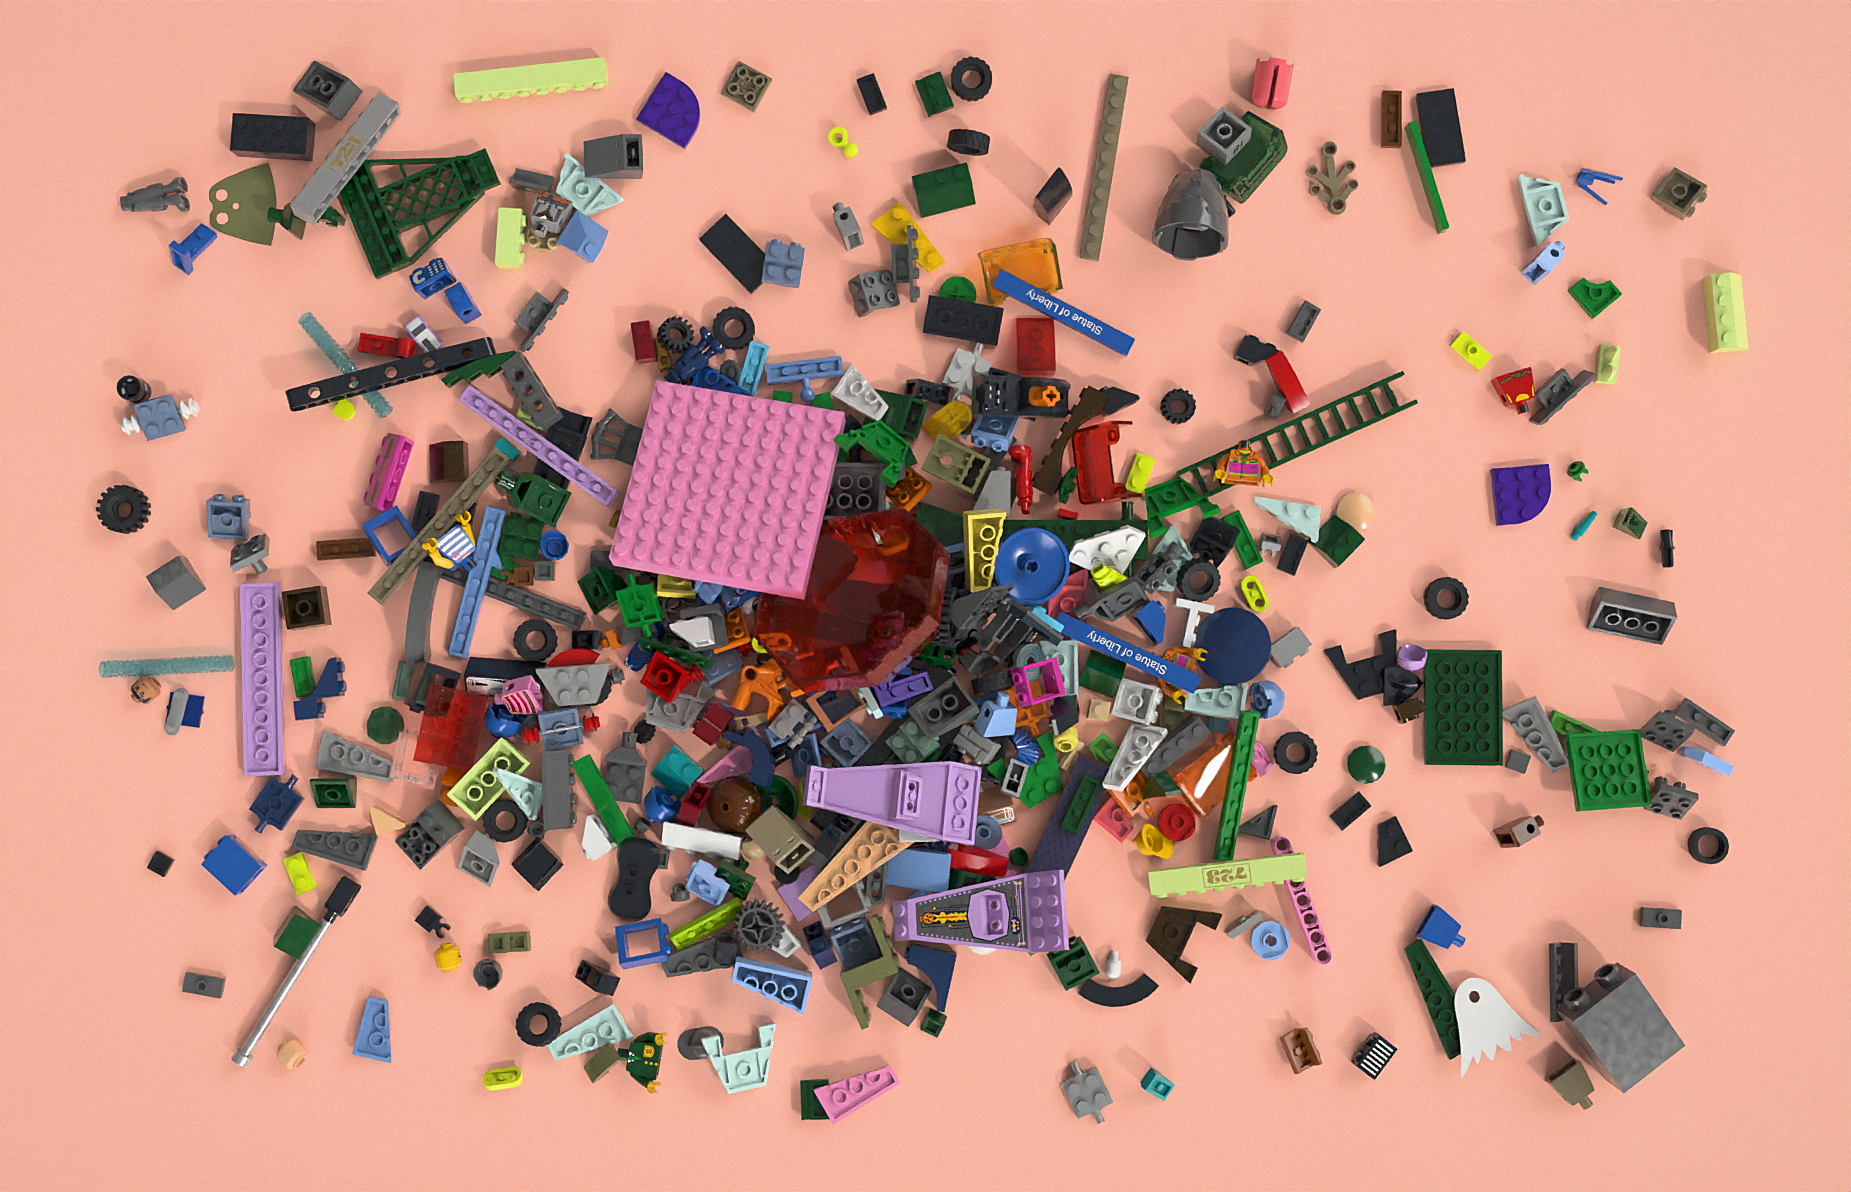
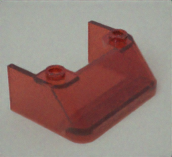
(1095, 466)

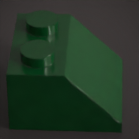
(1337, 541)

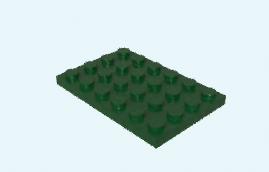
(1463, 707)

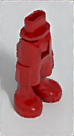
(1023, 473)

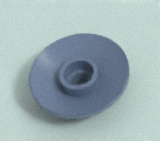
(987, 838)

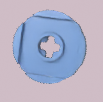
(1279, 946)

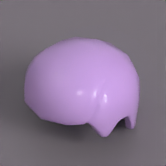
(1411, 657)

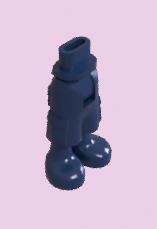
(692, 359)

